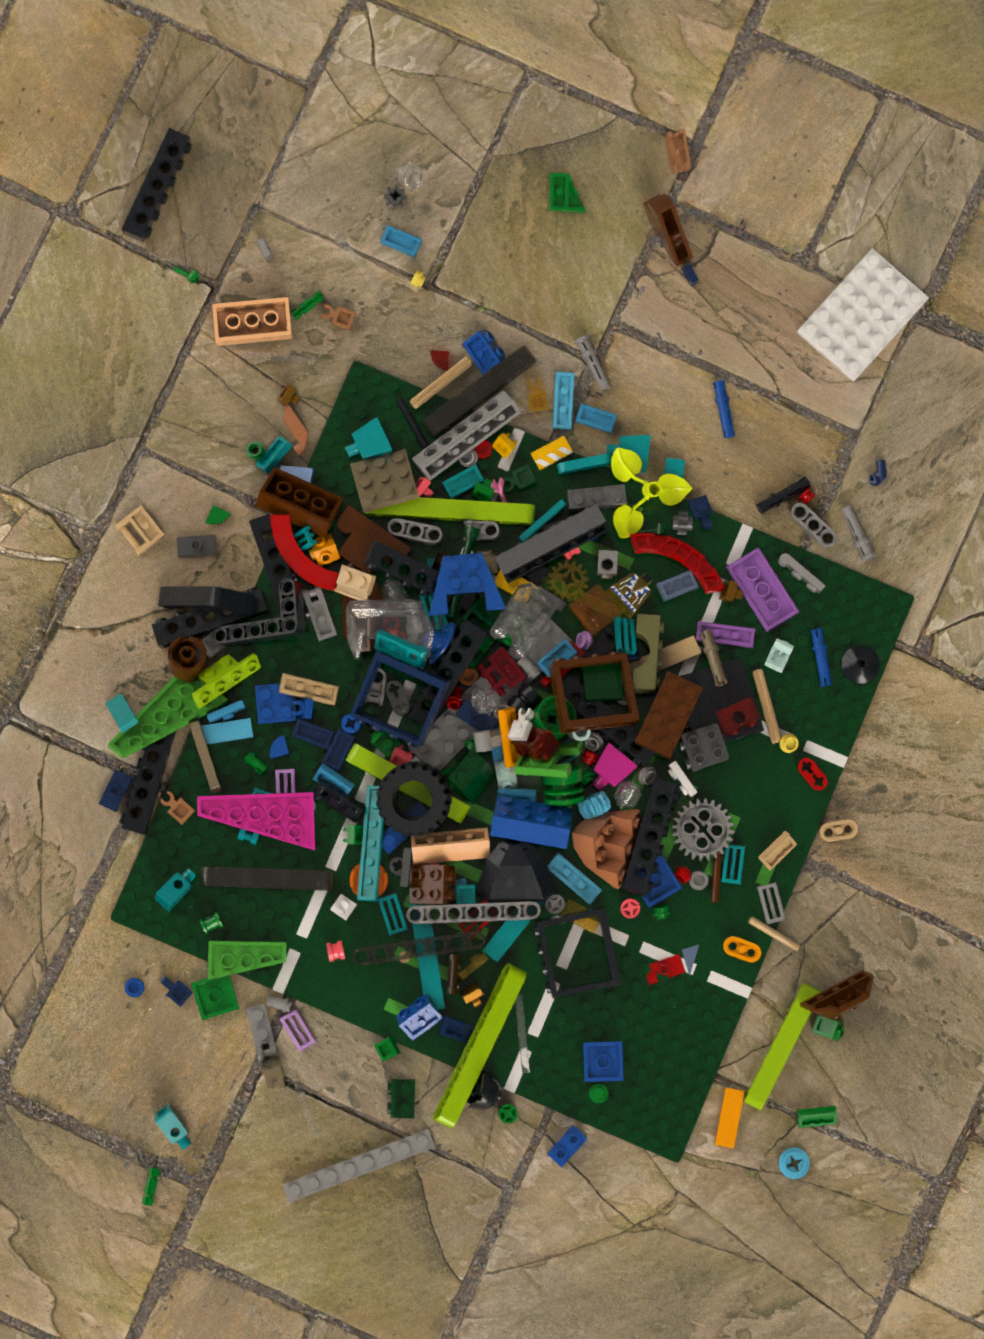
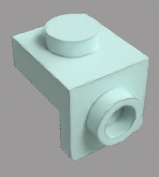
(779, 655)
(505, 775)

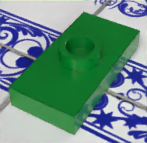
(817, 1116)

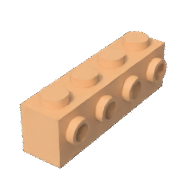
(445, 846)

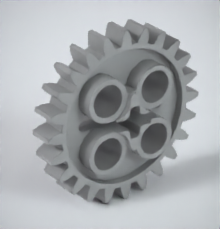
(689, 840)

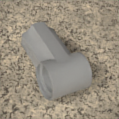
(487, 740)

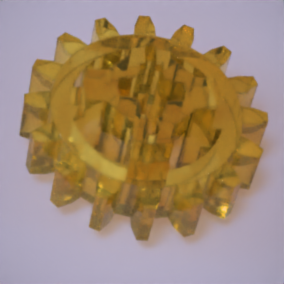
(576, 583)

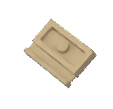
(354, 583)

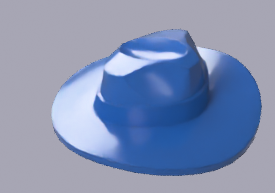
(440, 641)

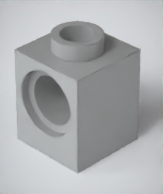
(611, 556)

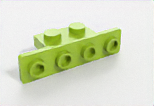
(223, 676)

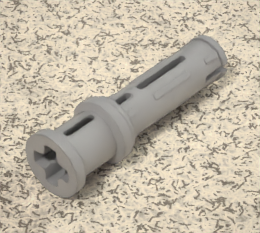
(586, 355)
(861, 541)

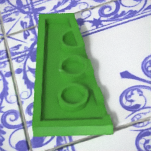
(236, 957)

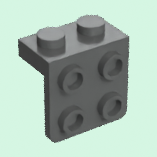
(703, 747)

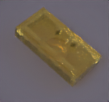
(589, 924)

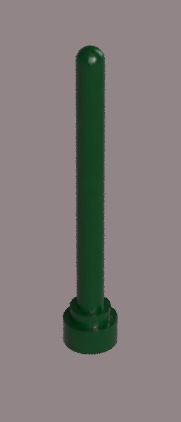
(471, 534)

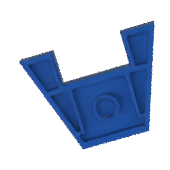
(462, 576)

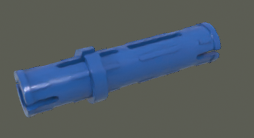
(722, 401)
(821, 657)

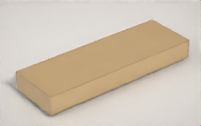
(308, 689)

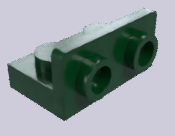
(402, 1098)

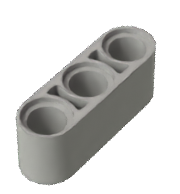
(809, 516)
(422, 538)

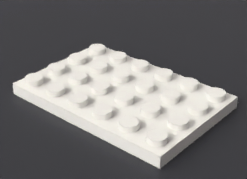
(862, 315)

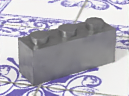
(604, 497)

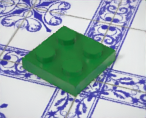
(215, 996)

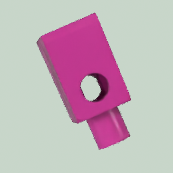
(612, 768)

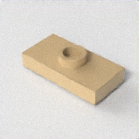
(777, 850)

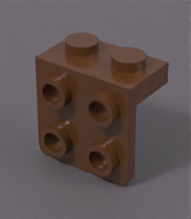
(432, 884)

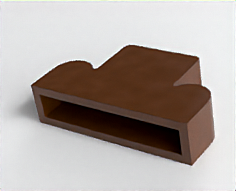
(668, 228)
(362, 534)

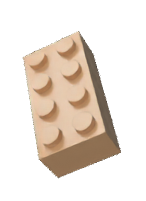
(252, 321)

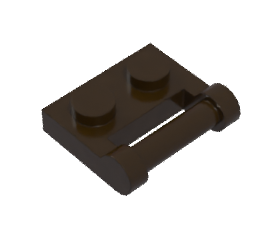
(453, 968)

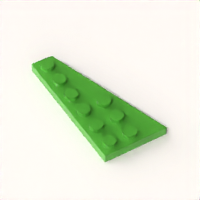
(163, 715)

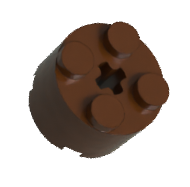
(187, 658)

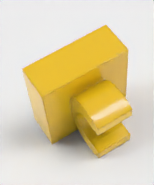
(504, 445)

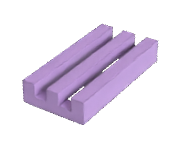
(285, 771)
(289, 1016)

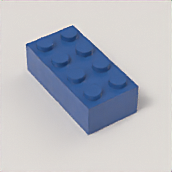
(531, 822)

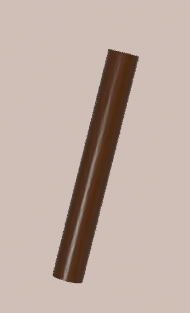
(716, 878)

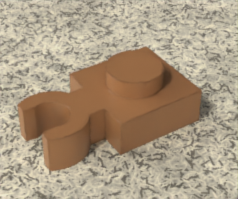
(341, 317)
(179, 809)

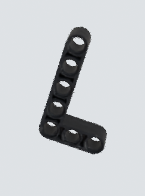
(206, 598)
(267, 626)

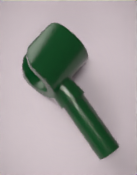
(659, 529)

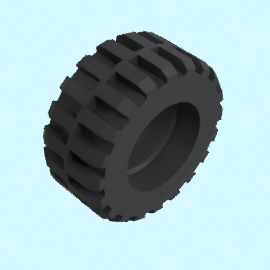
(440, 799)

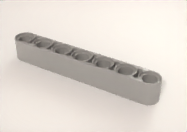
(464, 908)

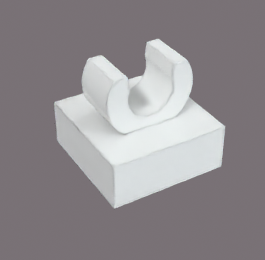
(343, 907)

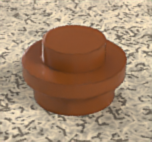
(469, 677)

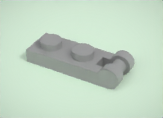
(800, 572)
(319, 614)
(261, 1031)

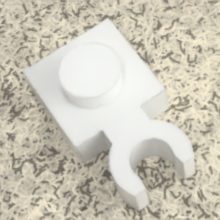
(521, 728)

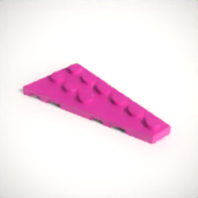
(277, 816)

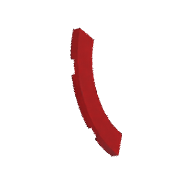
(683, 554)
(296, 558)

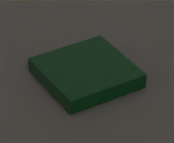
(602, 682)

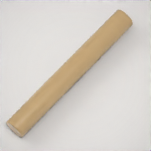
(773, 933)

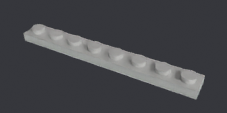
(358, 1165)

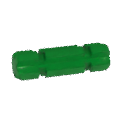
(307, 305)
(151, 1185)

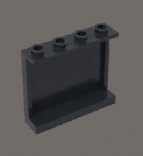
(716, 698)

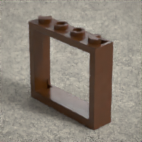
(598, 722)

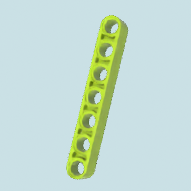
(380, 767)
(780, 1049)

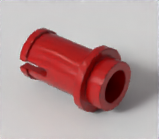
(454, 701)

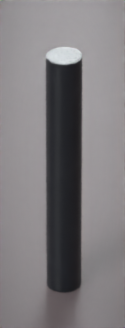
(412, 423)

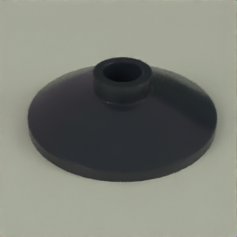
(860, 674)

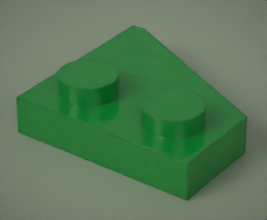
(563, 195)

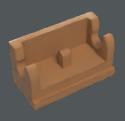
(678, 151)

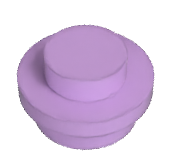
(584, 640)

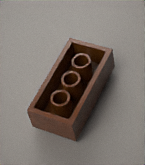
(301, 500)
(668, 715)

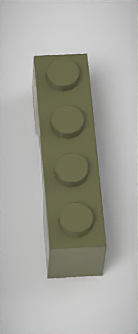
(645, 677)

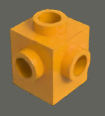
(324, 551)

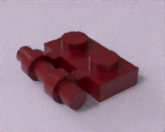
(506, 667)

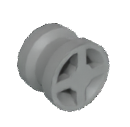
(557, 904)

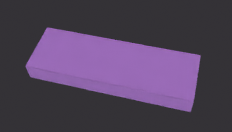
(727, 634)

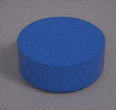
(134, 987)

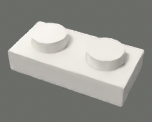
(677, 773)

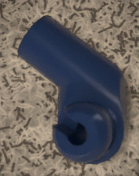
(880, 475)

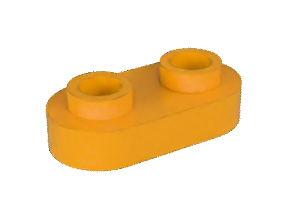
(742, 947)

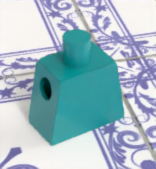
(369, 441)
(638, 444)
(168, 895)
(169, 1119)

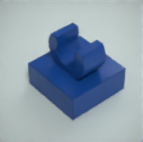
(305, 709)

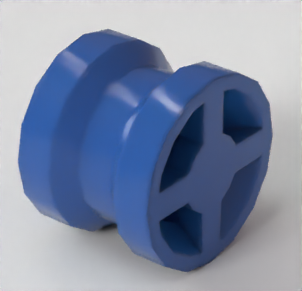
(353, 725)

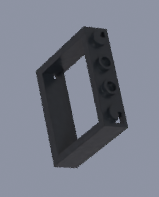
(543, 950)

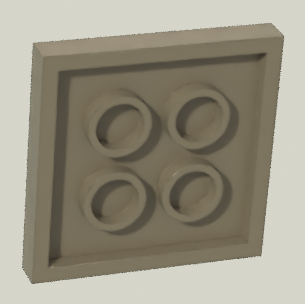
(384, 480)

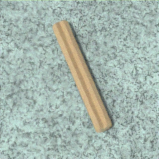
(441, 382)
(767, 706)

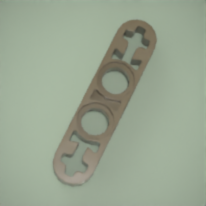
(205, 757)

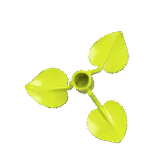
(669, 488)

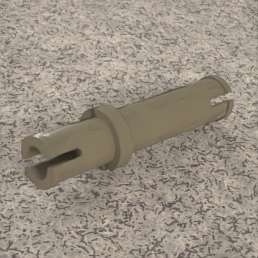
(711, 651)

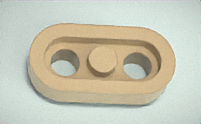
(838, 831)

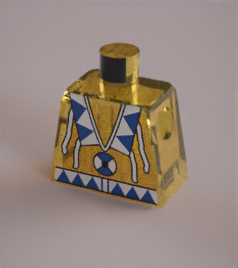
(630, 593)

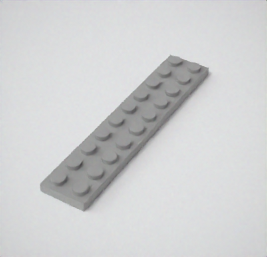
(450, 733)

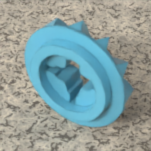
(803, 1165)

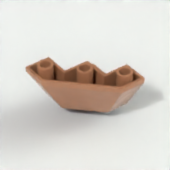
(608, 843)

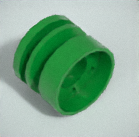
(547, 711)
(564, 790)

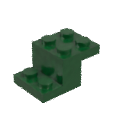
(487, 618)

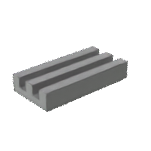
(764, 907)

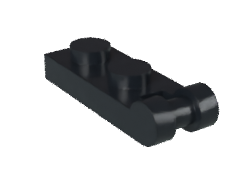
(601, 646)
(338, 800)

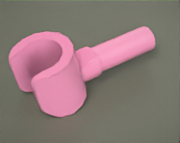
(498, 487)

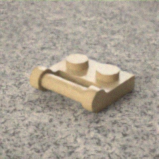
(144, 525)

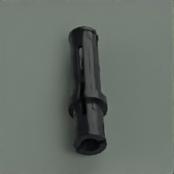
(776, 499)

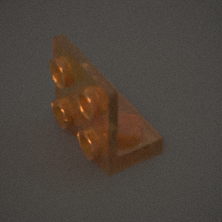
(594, 610)

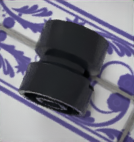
(525, 699)

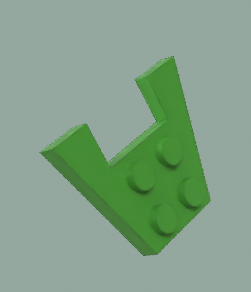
(550, 768)

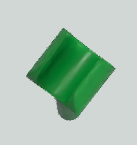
(192, 276)

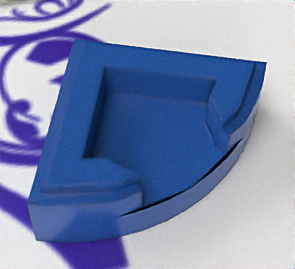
(279, 748)

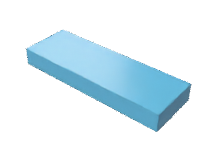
(563, 400)
(228, 731)
(574, 878)

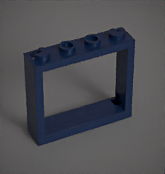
(380, 725)

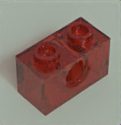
(746, 708)
(539, 745)

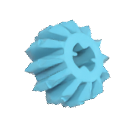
(594, 805)

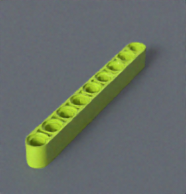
(460, 511)
(479, 1045)

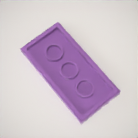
(762, 589)

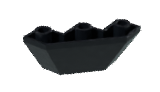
(515, 874)

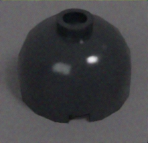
(485, 1092)

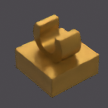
(288, 395)
(730, 592)
(471, 994)

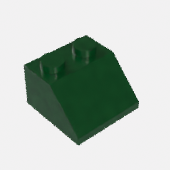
(470, 776)

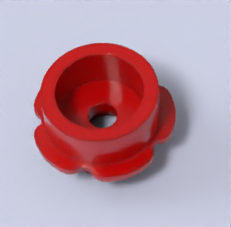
(590, 757)
(682, 874)

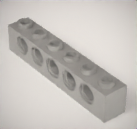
(466, 435)

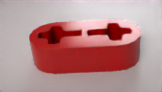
(815, 771)

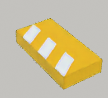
(551, 453)

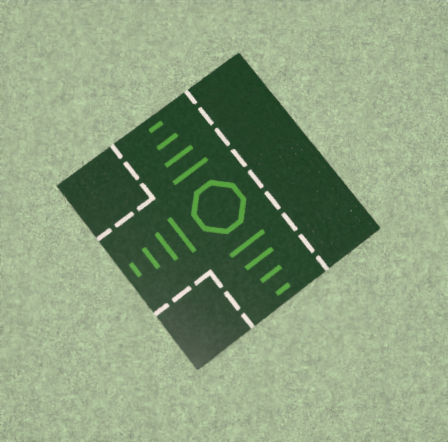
(668, 1029)

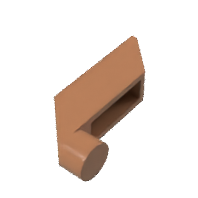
(297, 429)

